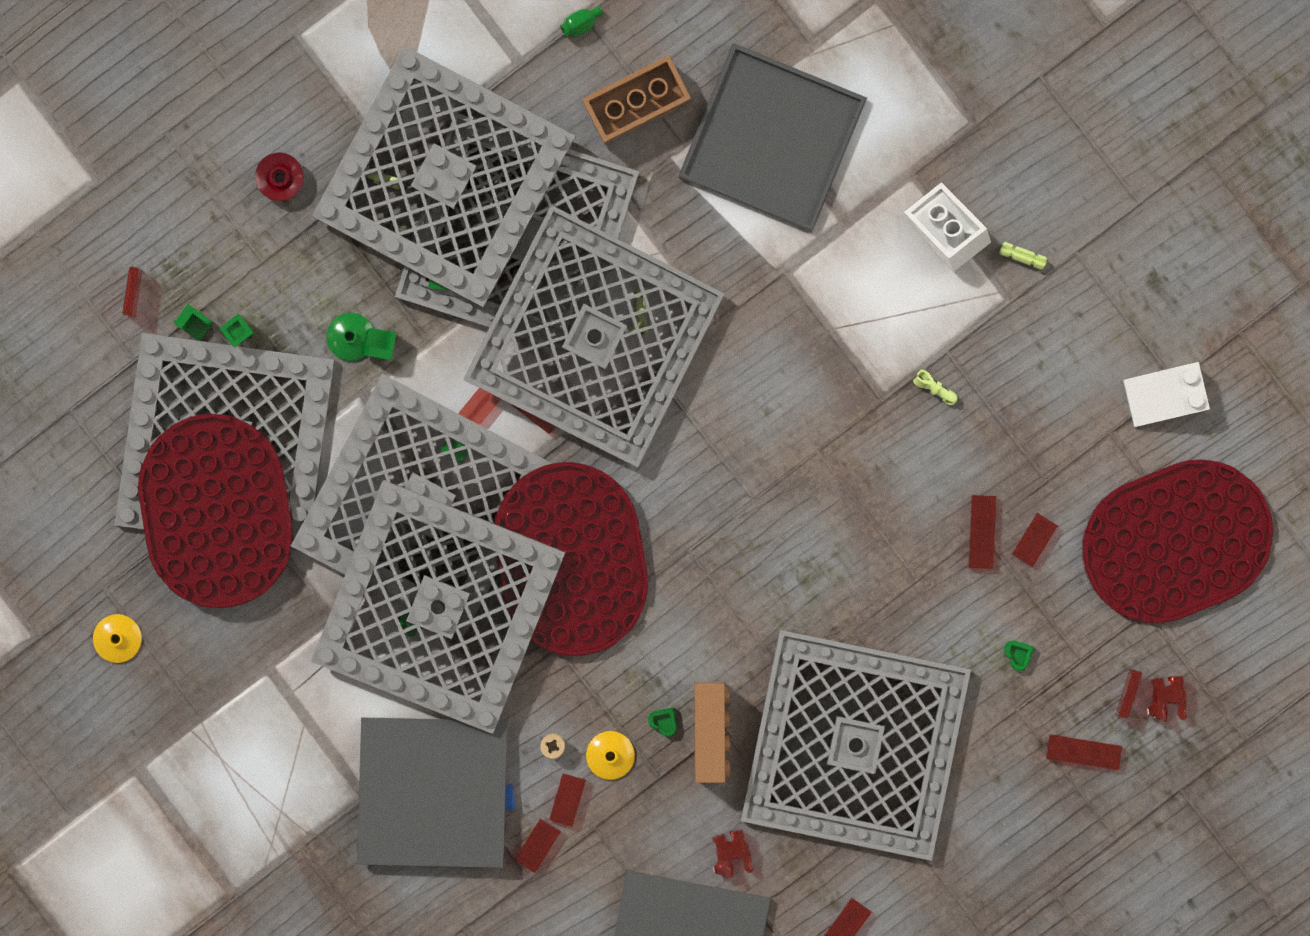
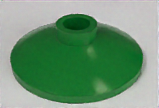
(336, 333)

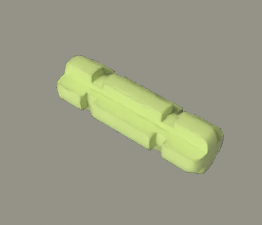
(1023, 255)

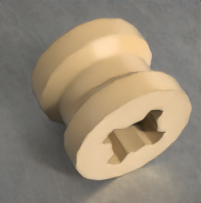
(554, 742)

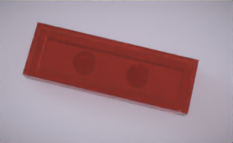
(982, 532)
(1083, 752)

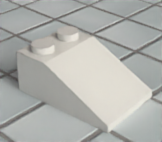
(948, 227)
(1166, 394)

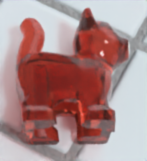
(1166, 695)
(729, 851)

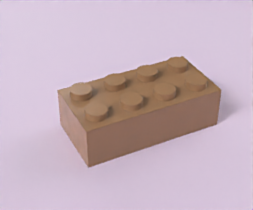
(636, 100)
(709, 732)

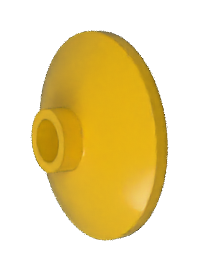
(129, 635)
(613, 742)

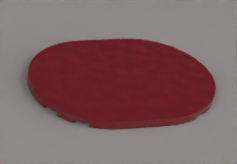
(215, 511)
(1177, 541)
(604, 563)

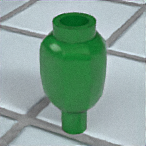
(580, 21)

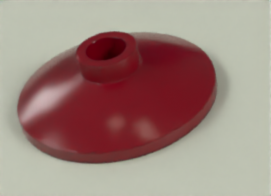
(277, 164)

